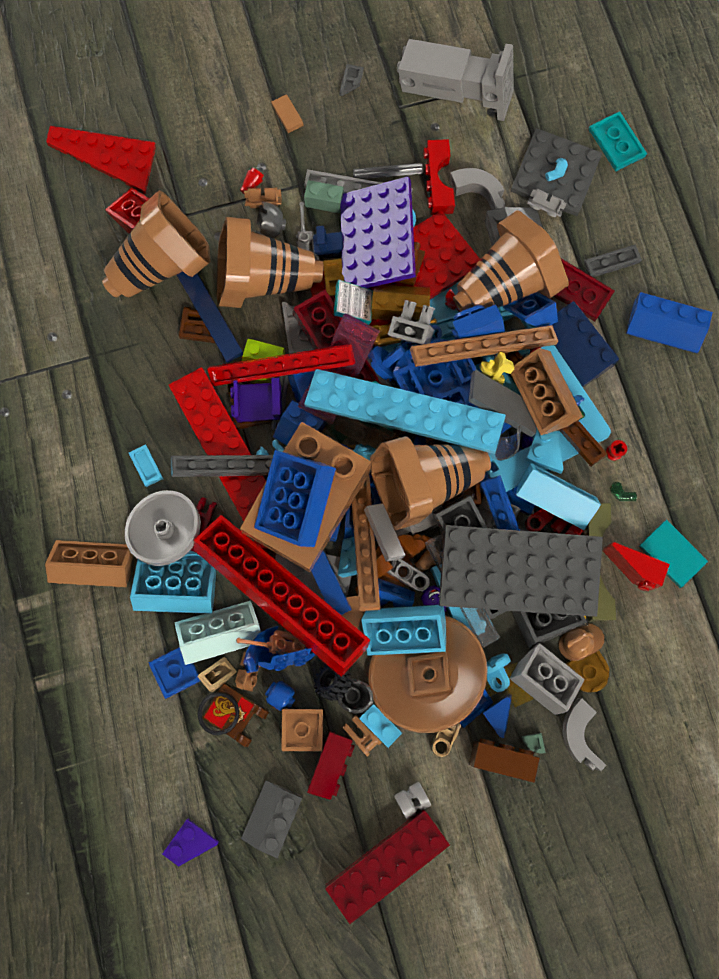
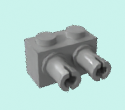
(409, 331)

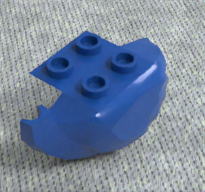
(260, 655)

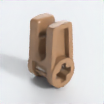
(368, 735)

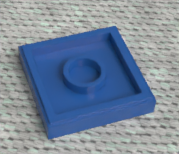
(173, 674)

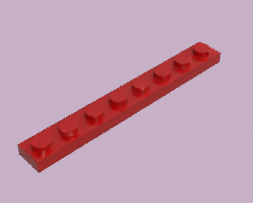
(282, 365)

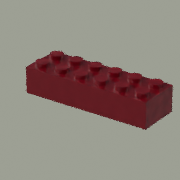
(320, 325)
(386, 866)

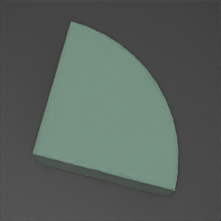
(534, 742)

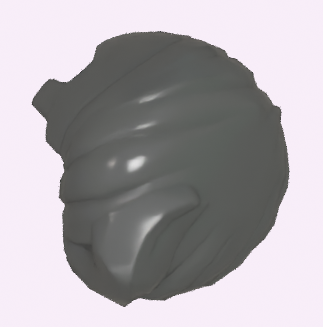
(358, 697)

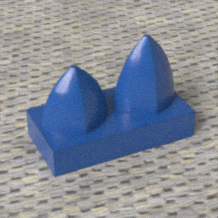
(398, 595)

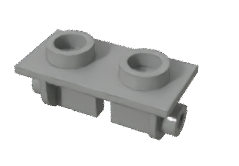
(551, 207)

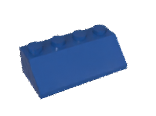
(669, 322)

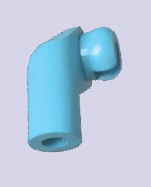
(559, 171)

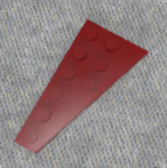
(112, 155)

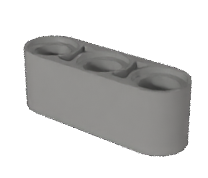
(412, 574)

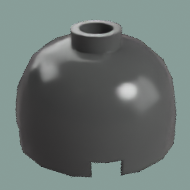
(270, 220)

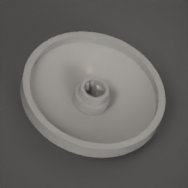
(162, 528)

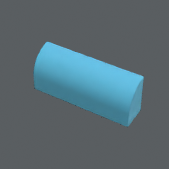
(557, 496)

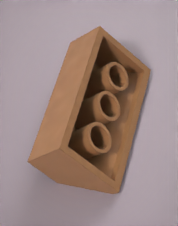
(545, 392)
(89, 564)

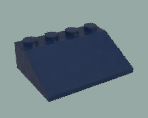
(582, 345)

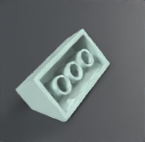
(216, 632)

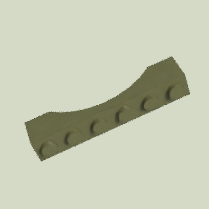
(597, 527)

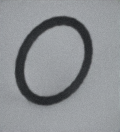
(233, 723)

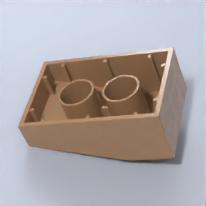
(348, 479)

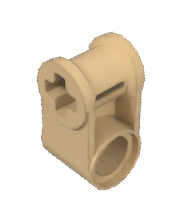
(447, 737)

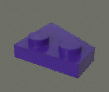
(189, 843)

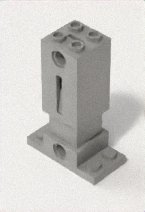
(455, 74)

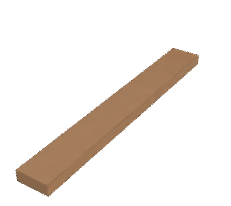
(483, 345)
(365, 551)

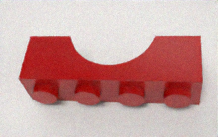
(437, 157)

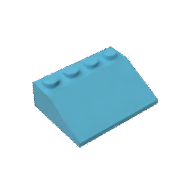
(175, 587)

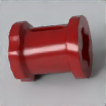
(622, 449)

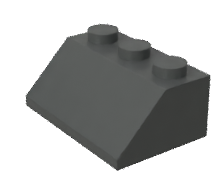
(271, 818)

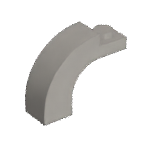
(480, 182)
(573, 734)

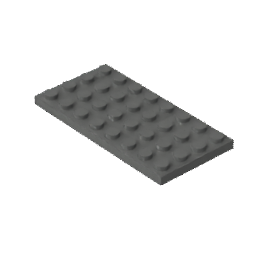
(520, 571)

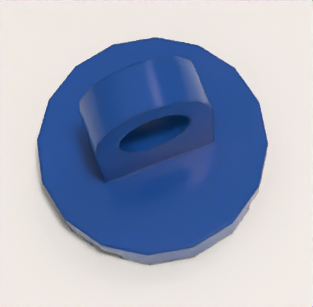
(385, 362)

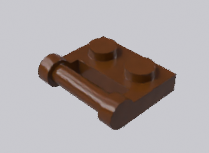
(194, 329)

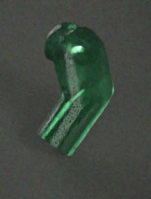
(620, 494)

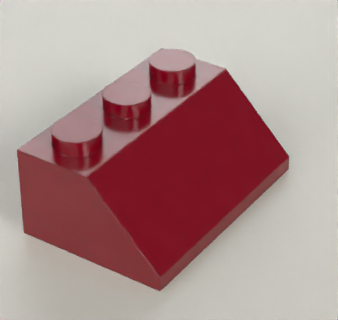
(331, 766)

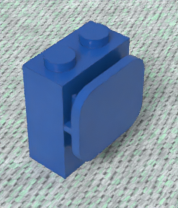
(477, 322)

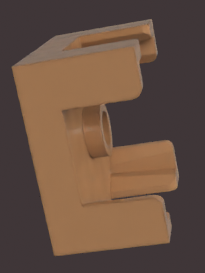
(302, 729)

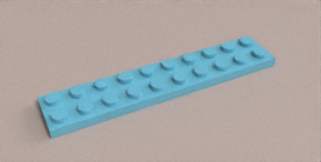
(405, 411)

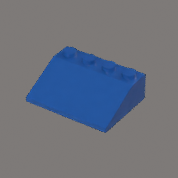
(295, 498)

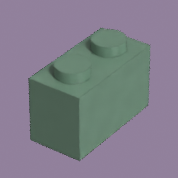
(323, 196)

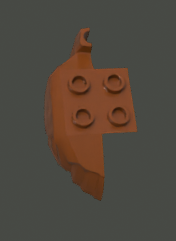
(411, 546)

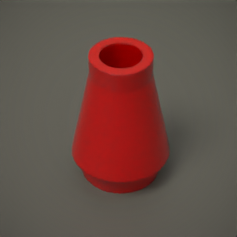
(252, 179)

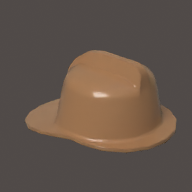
(581, 642)

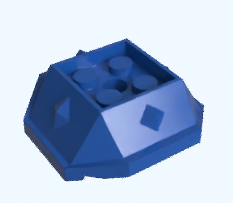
(453, 377)

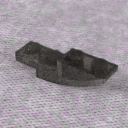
(364, 432)

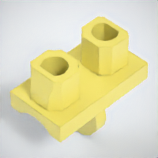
(496, 367)

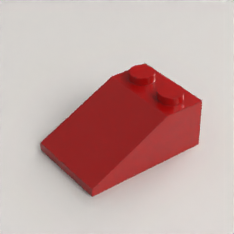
(127, 209)
(637, 567)

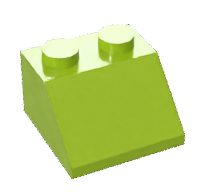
(257, 350)

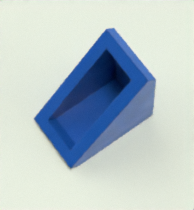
(498, 714)

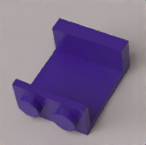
(257, 401)

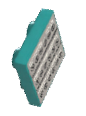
(353, 301)

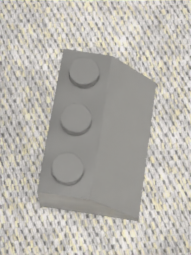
(547, 679)

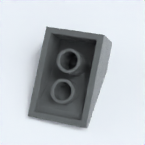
(495, 216)
(545, 626)

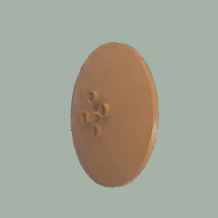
(434, 703)

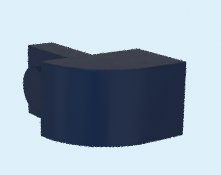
(326, 244)

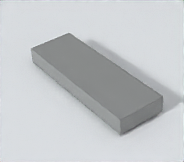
(384, 532)

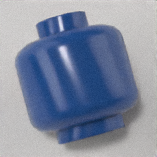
(280, 695)

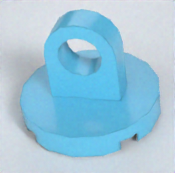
(496, 670)

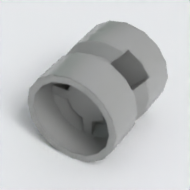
(407, 806)

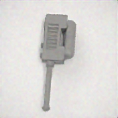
(305, 237)

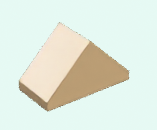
(217, 674)

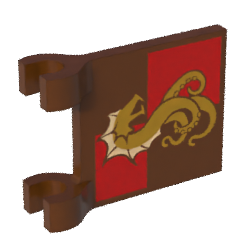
(222, 714)

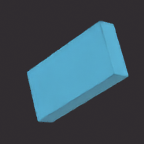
(145, 465)

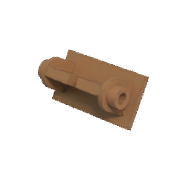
(255, 198)
(246, 680)

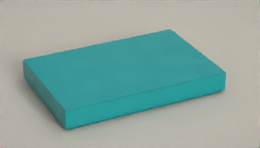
(617, 141)
(673, 548)

